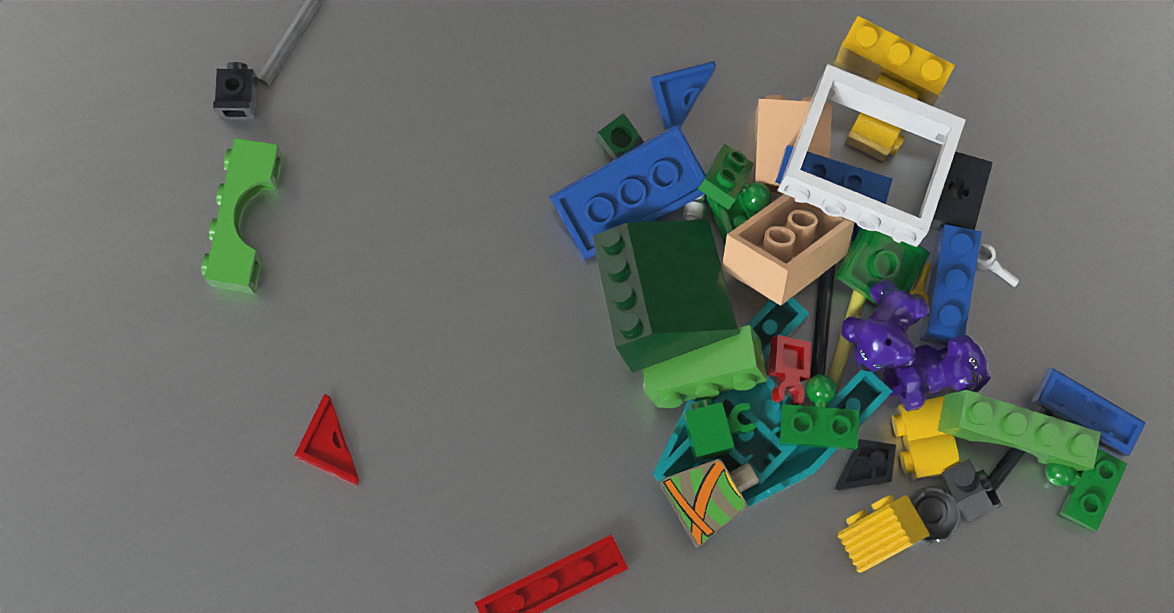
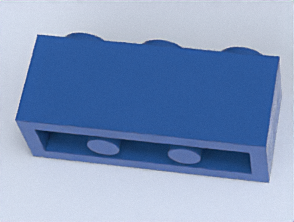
(950, 284)

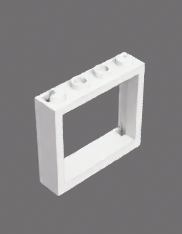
(890, 108)

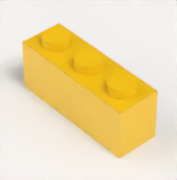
(878, 52)

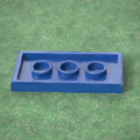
(630, 188)

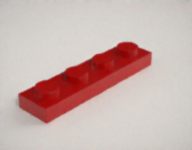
(558, 580)

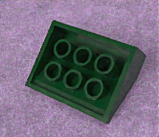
(663, 289)

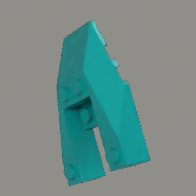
(773, 463)

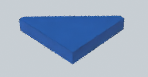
(679, 91)

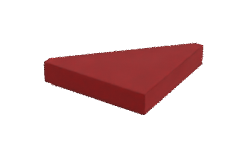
(326, 445)

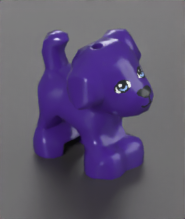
(882, 336)
(958, 366)

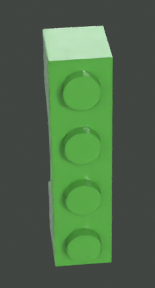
(251, 170)
(1002, 423)

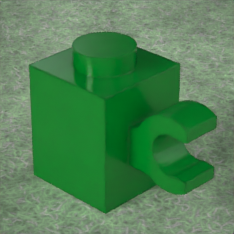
(711, 430)

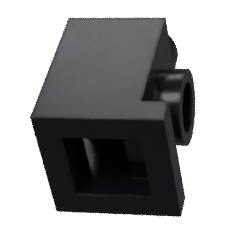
(240, 102)
(971, 490)

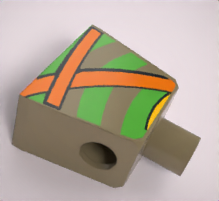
(708, 497)

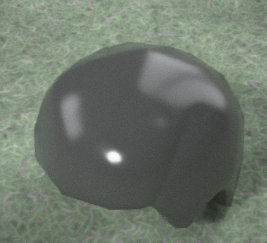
(937, 512)

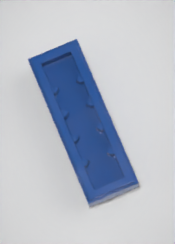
(845, 175)
(1087, 409)

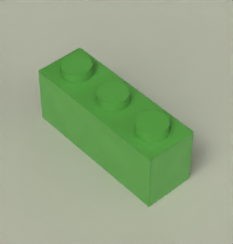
(707, 371)

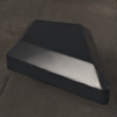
(868, 465)

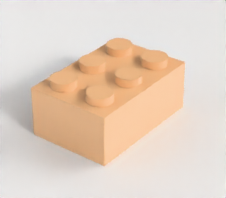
(786, 247)

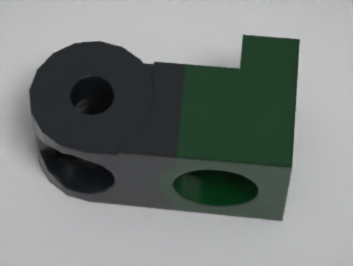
(618, 137)

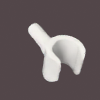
(995, 266)

